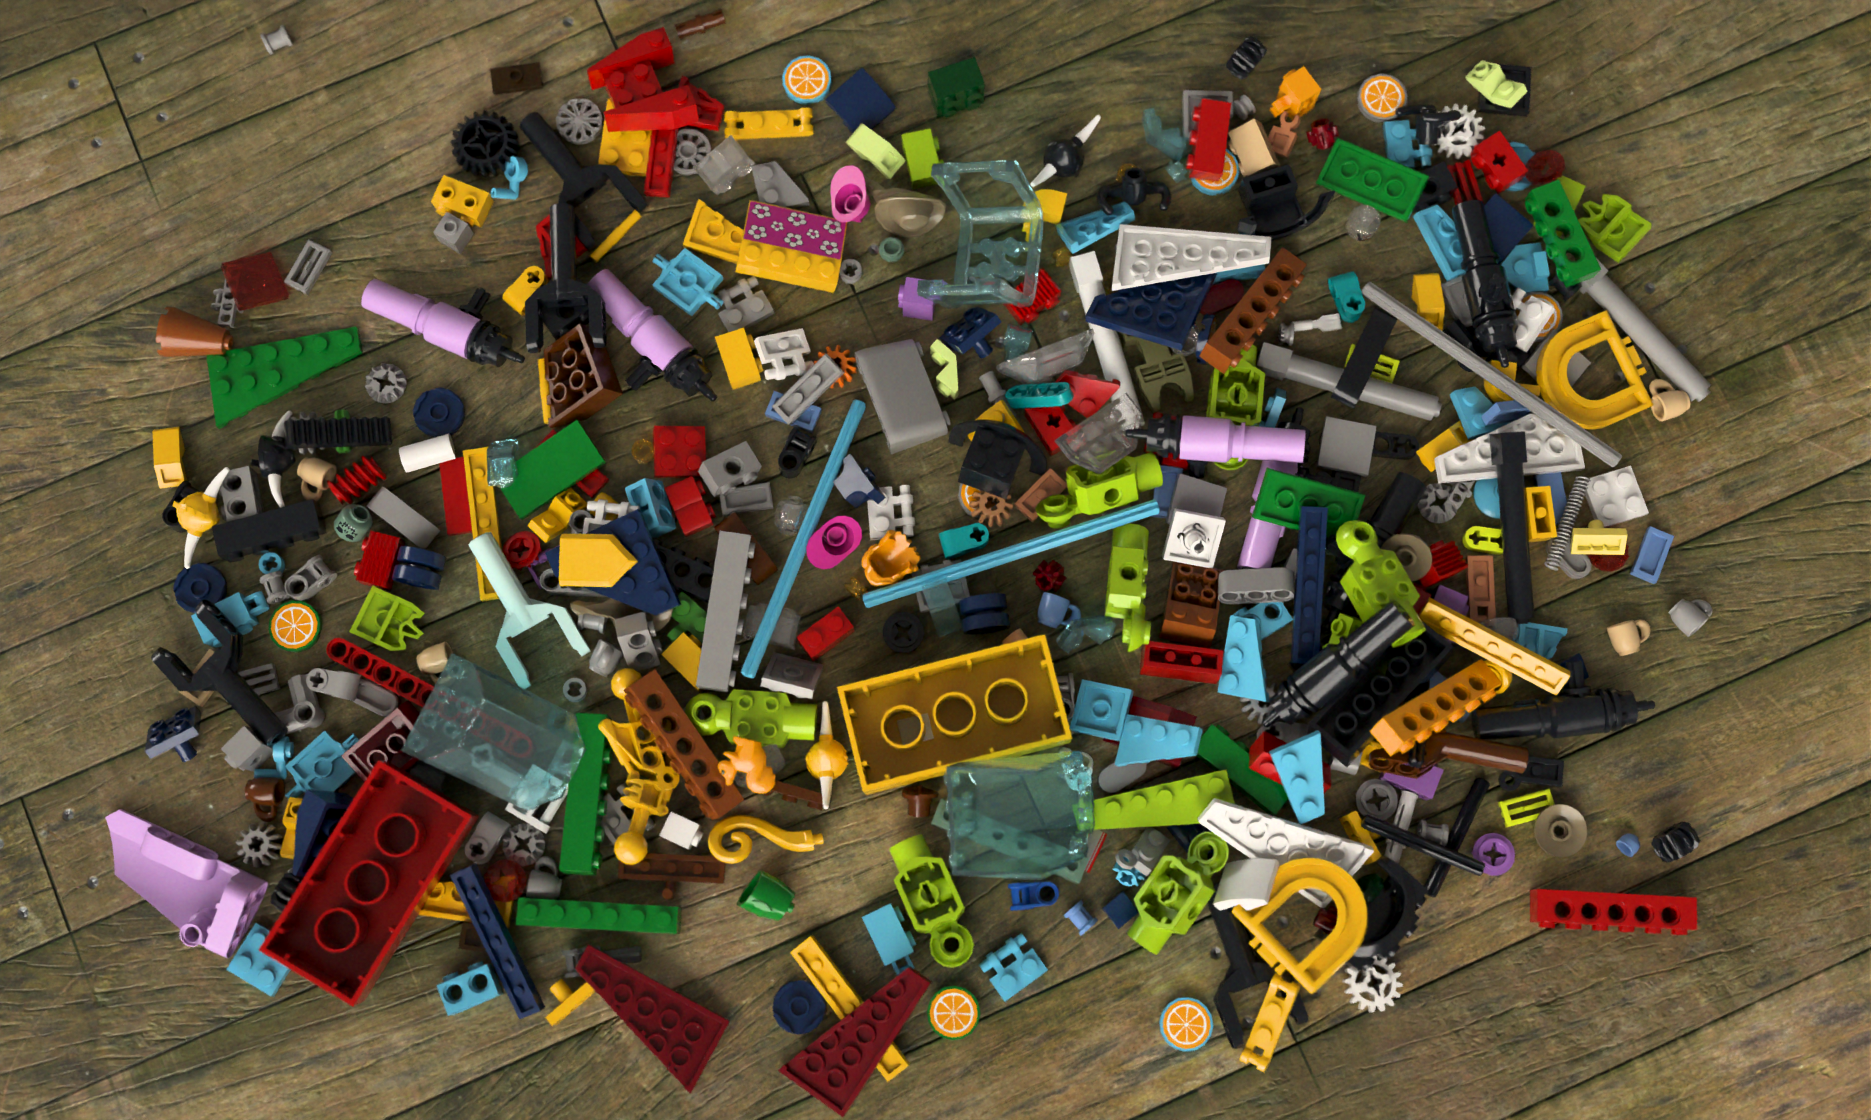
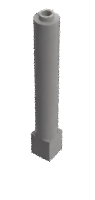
(1646, 335)
(1281, 364)

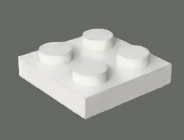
(1615, 497)

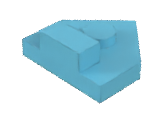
(1527, 268)

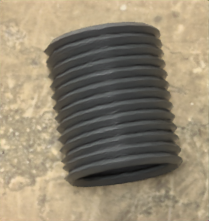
(430, 775)

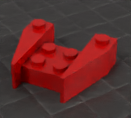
(635, 88)

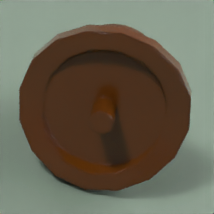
(919, 800)

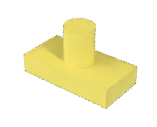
(1598, 539)

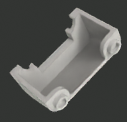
(902, 394)

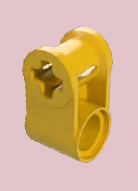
(524, 287)

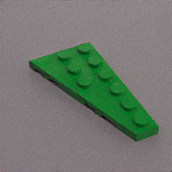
(267, 371)

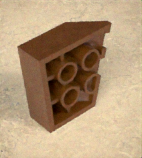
(578, 377)

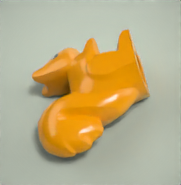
(751, 759)

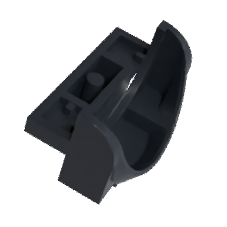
(1388, 919)

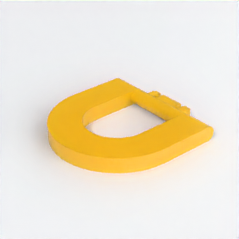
(1557, 391)
(1333, 950)

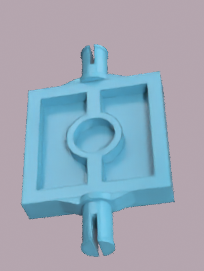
(688, 281)
(321, 765)

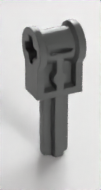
(625, 955)

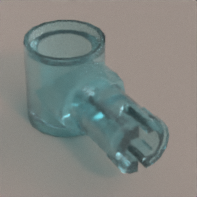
(1016, 341)

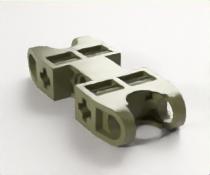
(1159, 371)

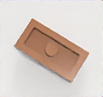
(1046, 486)

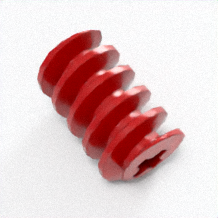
(357, 479)

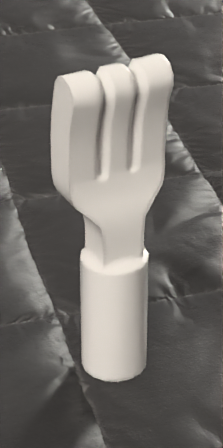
(1324, 323)

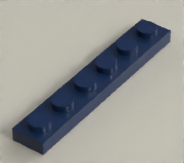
(1309, 583)
(497, 941)

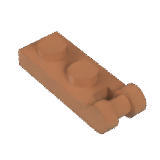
(1480, 587)

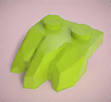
(1613, 226)
(386, 620)

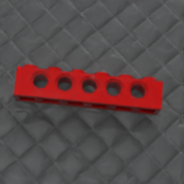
(1682, 911)

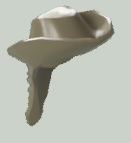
(905, 210)
(615, 609)

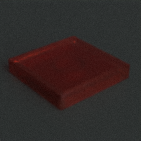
(254, 281)

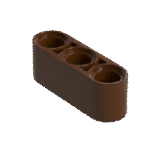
(761, 564)

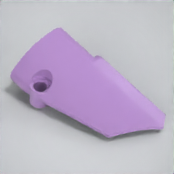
(185, 882)

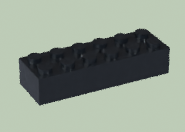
(1380, 689)

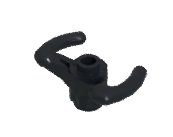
(1428, 121)
(1133, 191)

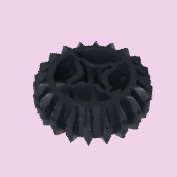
(464, 147)

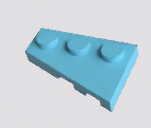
(1093, 226)
(1441, 239)
(1302, 775)

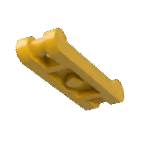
(769, 124)
(1270, 1022)

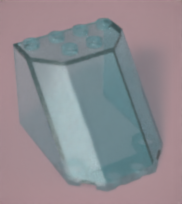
(497, 736)
(1019, 815)

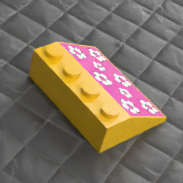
(791, 246)

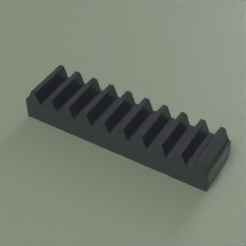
(337, 432)

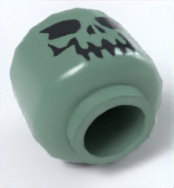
(353, 523)

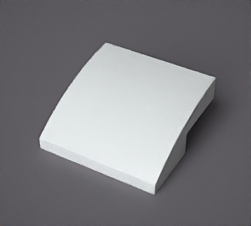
(1246, 883)

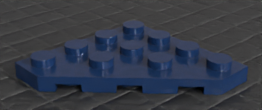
(1154, 311)
(647, 582)

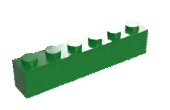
(585, 801)
(598, 916)

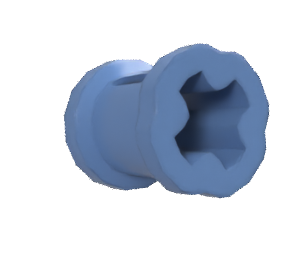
(1080, 917)

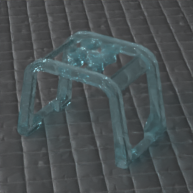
(990, 286)

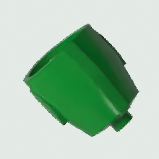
(767, 897)

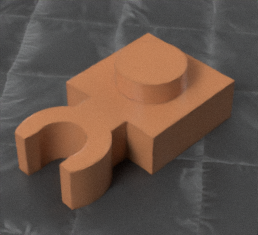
(1283, 138)

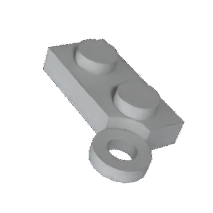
(1145, 852)

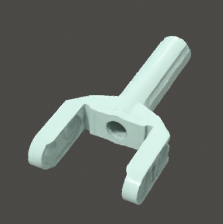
(520, 609)

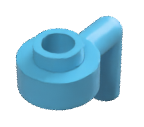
(515, 173)
(281, 753)

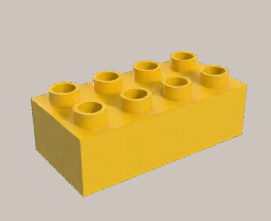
(977, 706)

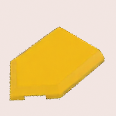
(592, 560)

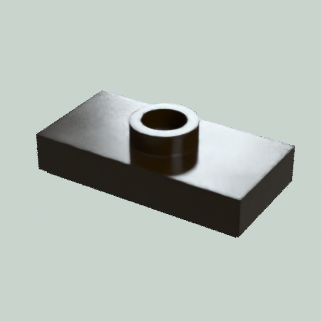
(516, 78)

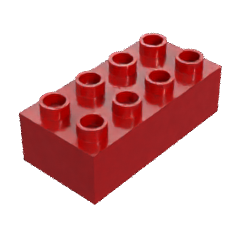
(369, 883)

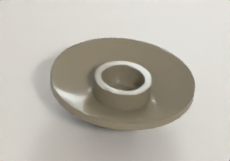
(1421, 556)
(1572, 834)

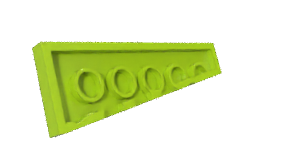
(1163, 804)

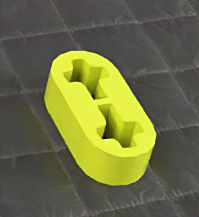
(1483, 546)

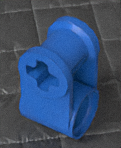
(1030, 895)

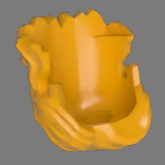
(890, 559)

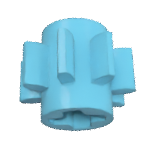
(1128, 877)

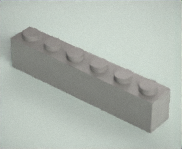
(724, 612)

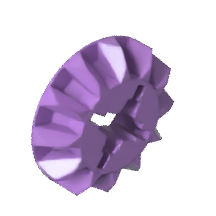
(1501, 846)

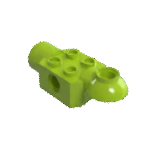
(1237, 396)
(1096, 492)
(1375, 576)
(1127, 583)
(755, 716)
(1177, 892)
(931, 899)

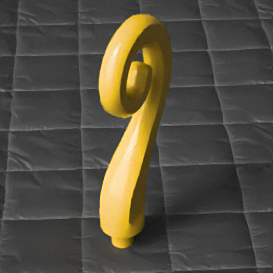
(790, 840)

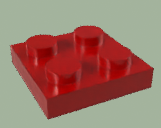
(678, 451)

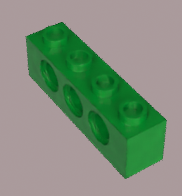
(1553, 197)

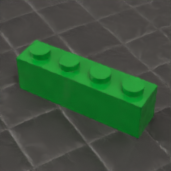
(1223, 753)

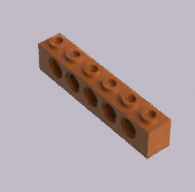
(1252, 311)
(696, 749)

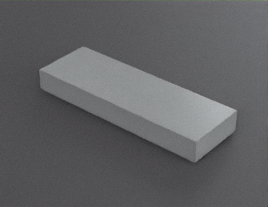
(808, 389)

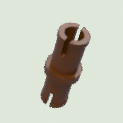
(700, 24)

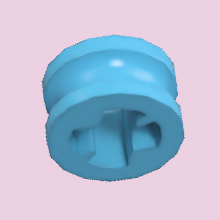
(268, 557)

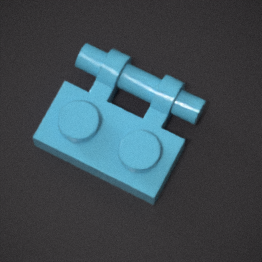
(1399, 148)
(1016, 975)

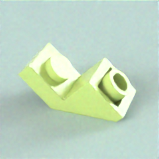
(1491, 82)
(876, 150)
(947, 379)

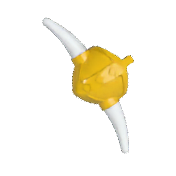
(199, 513)
(827, 757)

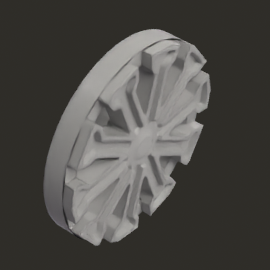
(579, 121)
(688, 150)

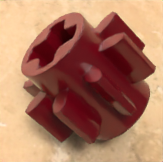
(1322, 133)
(1049, 575)
(1326, 919)

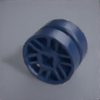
(419, 568)
(984, 614)

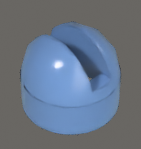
(1628, 844)

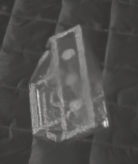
(1048, 361)
(1102, 437)

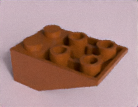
(1191, 605)

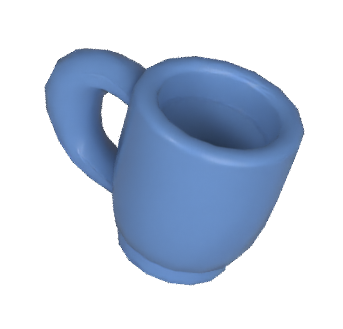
(1053, 610)

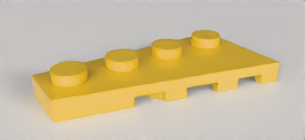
(447, 903)

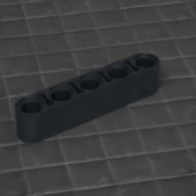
(1364, 358)

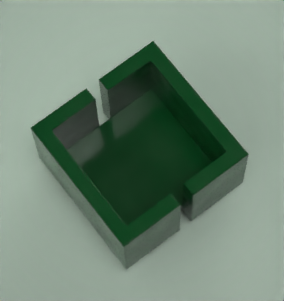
(956, 88)

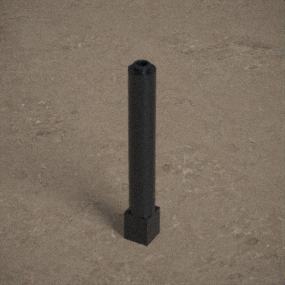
(1508, 455)

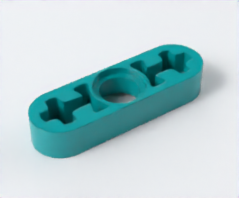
(1039, 395)

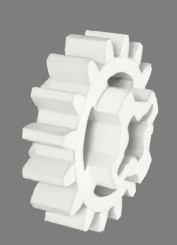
(1465, 139)
(1376, 994)

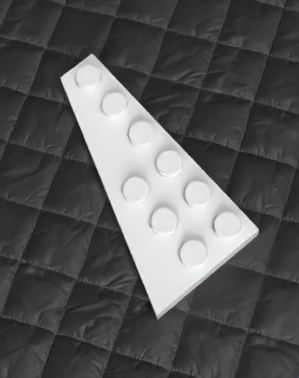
(1168, 254)
(1546, 451)
(1278, 839)

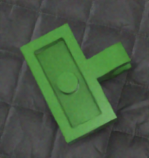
(689, 617)

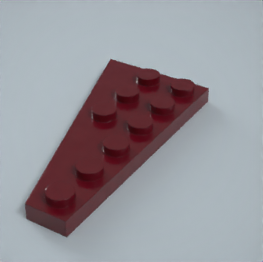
(665, 1021)
(848, 1053)

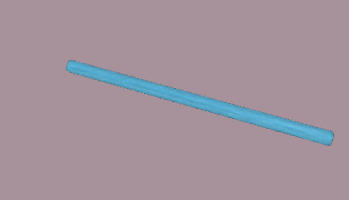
(799, 547)
(1013, 552)

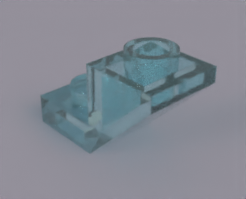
(1167, 140)
(501, 463)
(942, 607)
(1096, 627)

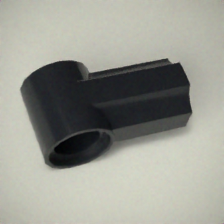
(1460, 333)

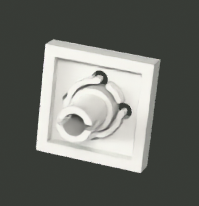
(1194, 546)

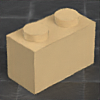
(1252, 148)

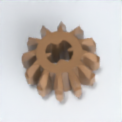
(1000, 509)

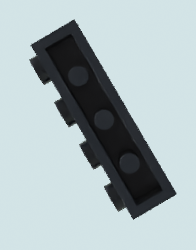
(269, 530)

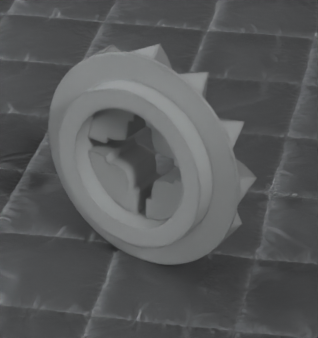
(389, 393)
(1435, 513)
(1382, 789)
(536, 844)

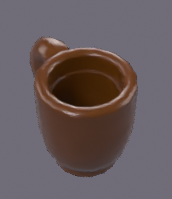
(267, 792)

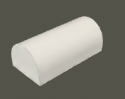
(427, 453)

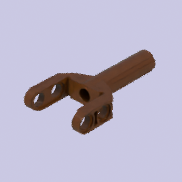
(1453, 747)

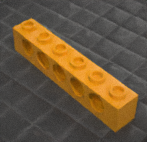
(1435, 708)

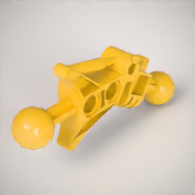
(642, 795)

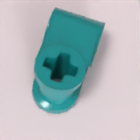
(1346, 292)
(958, 541)

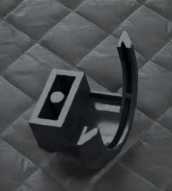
(1274, 206)
(994, 455)

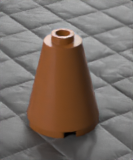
(190, 336)

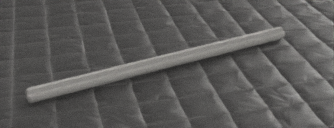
(1492, 374)

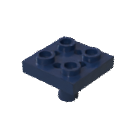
(971, 332)
(174, 733)

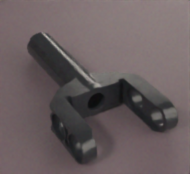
(579, 180)
(564, 287)
(221, 675)
(1243, 972)

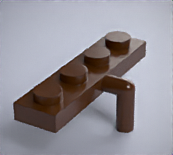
(674, 869)

